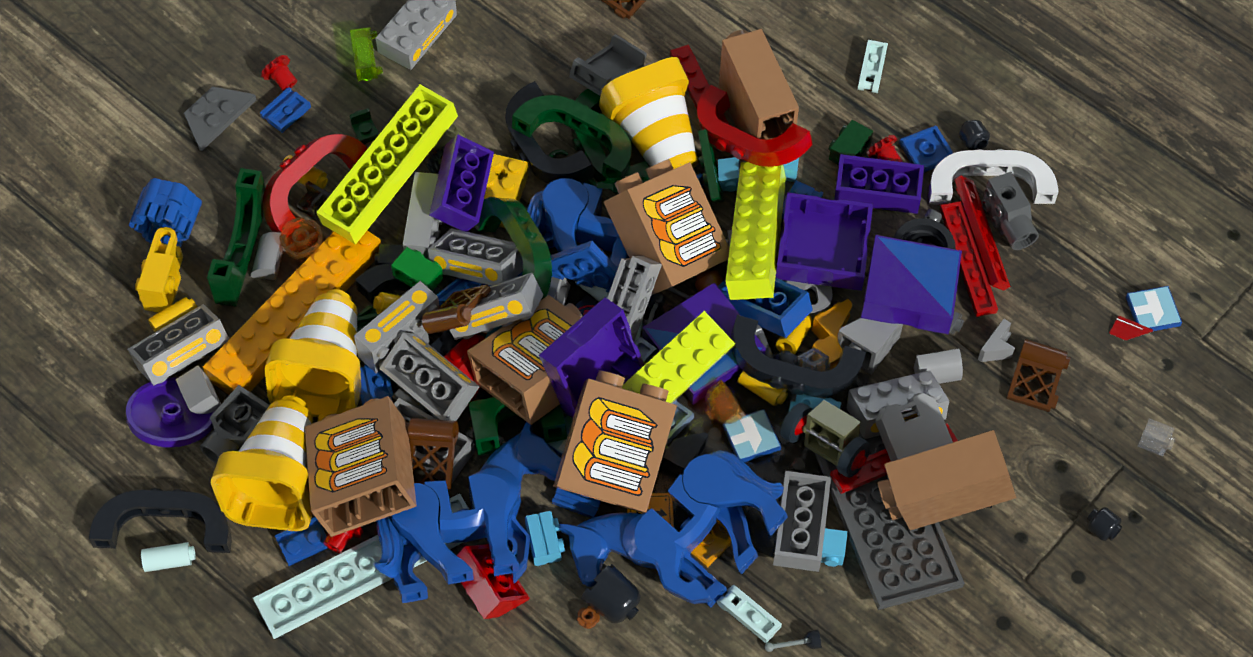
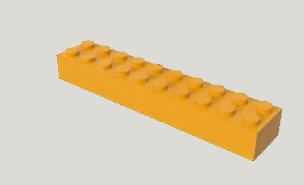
(329, 267)

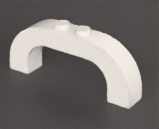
(993, 163)

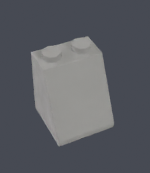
(872, 337)

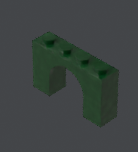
(490, 413)

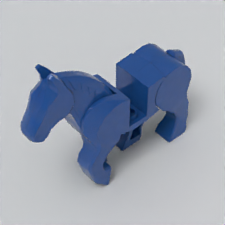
(572, 213)
(708, 491)
(494, 505)

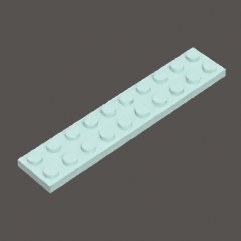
(328, 584)

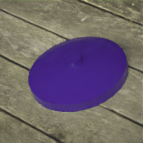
(163, 418)

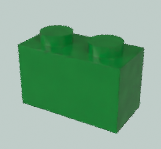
(414, 267)

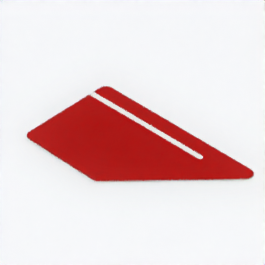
(1127, 329)

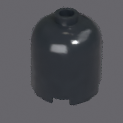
(613, 596)

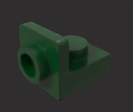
(363, 126)

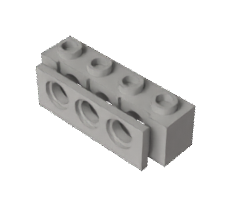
(633, 288)

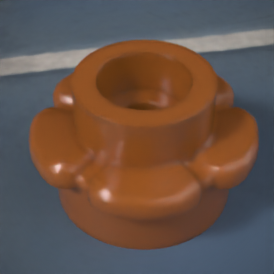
(592, 621)

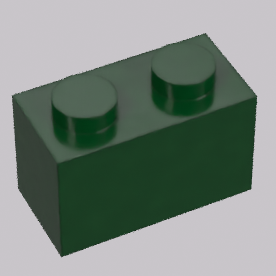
(852, 141)

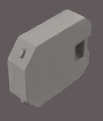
(915, 435)

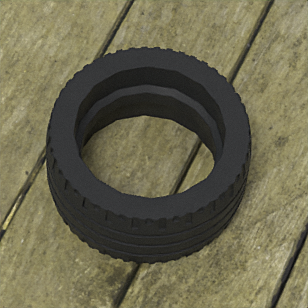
(927, 230)

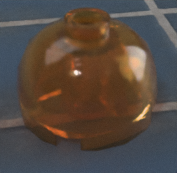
(301, 238)
(722, 404)

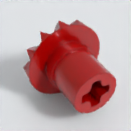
(279, 72)
(885, 149)
(338, 542)

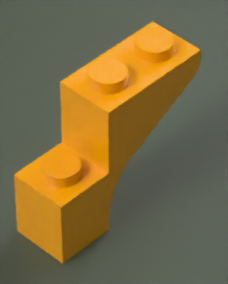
(826, 328)

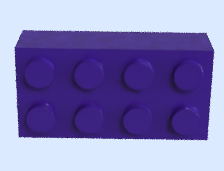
(880, 182)
(461, 183)

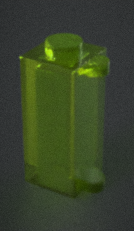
(364, 54)

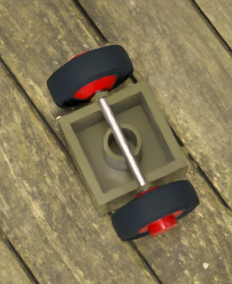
(828, 434)

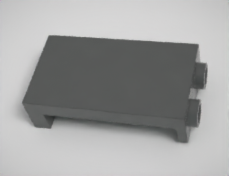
(607, 64)

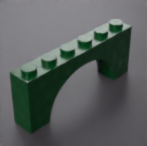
(228, 274)

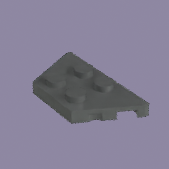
(215, 112)

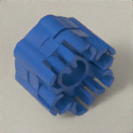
(165, 205)

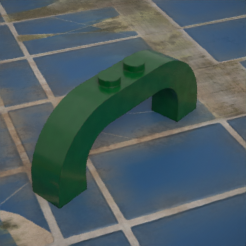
(582, 119)
(592, 148)
(523, 233)

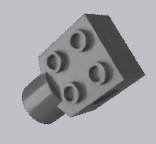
(1010, 211)
(233, 423)

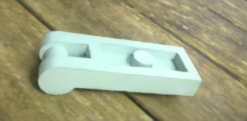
(872, 65)
(749, 613)

